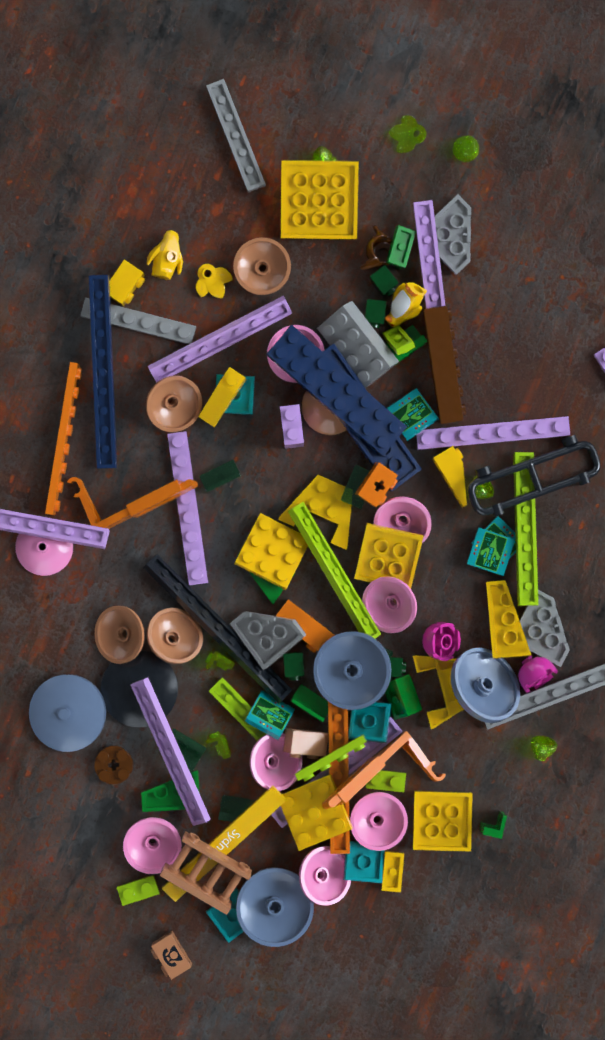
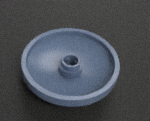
(352, 670)
(485, 685)
(67, 712)
(274, 907)

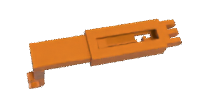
(136, 508)
(375, 764)

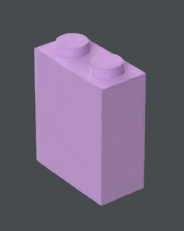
(292, 426)

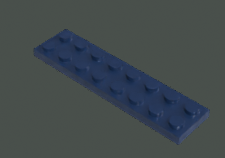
(336, 390)
(398, 456)

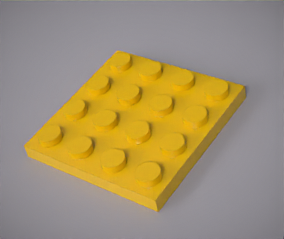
(319, 199)

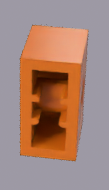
(367, 488)

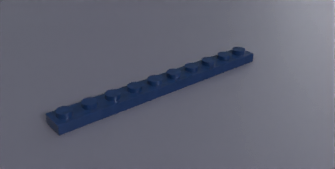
(102, 371)

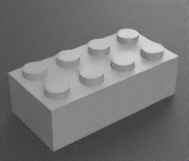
(358, 343)

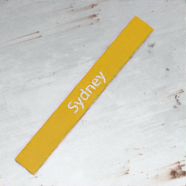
(232, 835)

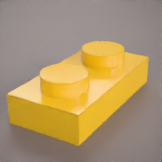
(392, 871)

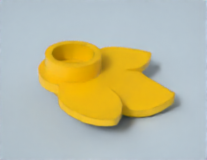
(214, 283)

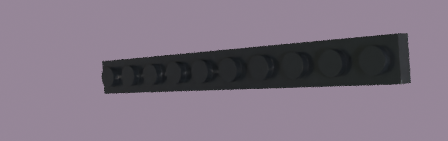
(216, 627)

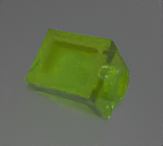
(223, 661)
(222, 746)

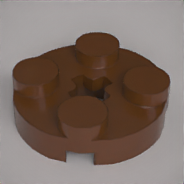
(120, 756)

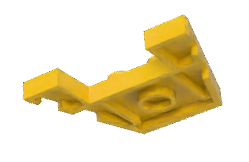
(324, 499)
(444, 668)

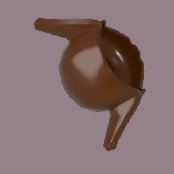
(377, 250)

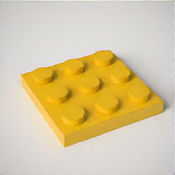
(272, 551)
(389, 554)
(308, 819)
(442, 821)

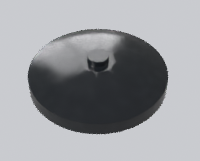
(119, 695)

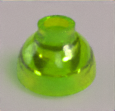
(466, 148)
(323, 154)
(484, 491)
(543, 747)

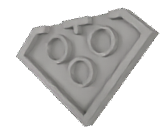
(454, 234)
(544, 630)
(267, 635)

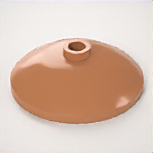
(262, 253)
(181, 411)
(319, 417)
(180, 627)
(112, 637)

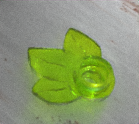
(405, 134)

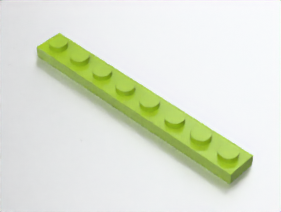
(525, 536)
(333, 570)

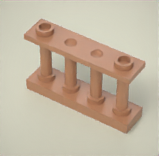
(205, 891)

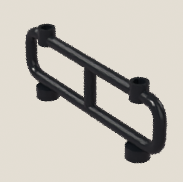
(485, 475)

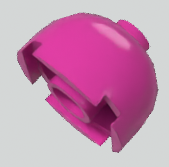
(441, 641)
(535, 672)

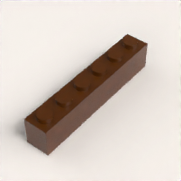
(443, 366)

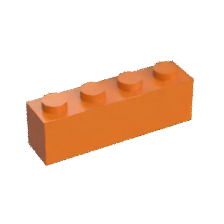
(315, 632)

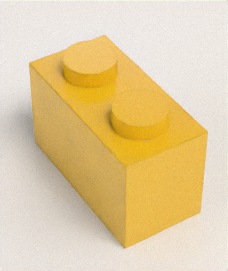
(125, 282)

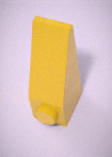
(222, 396)
(452, 470)

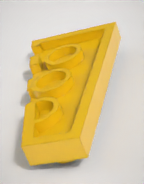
(505, 628)

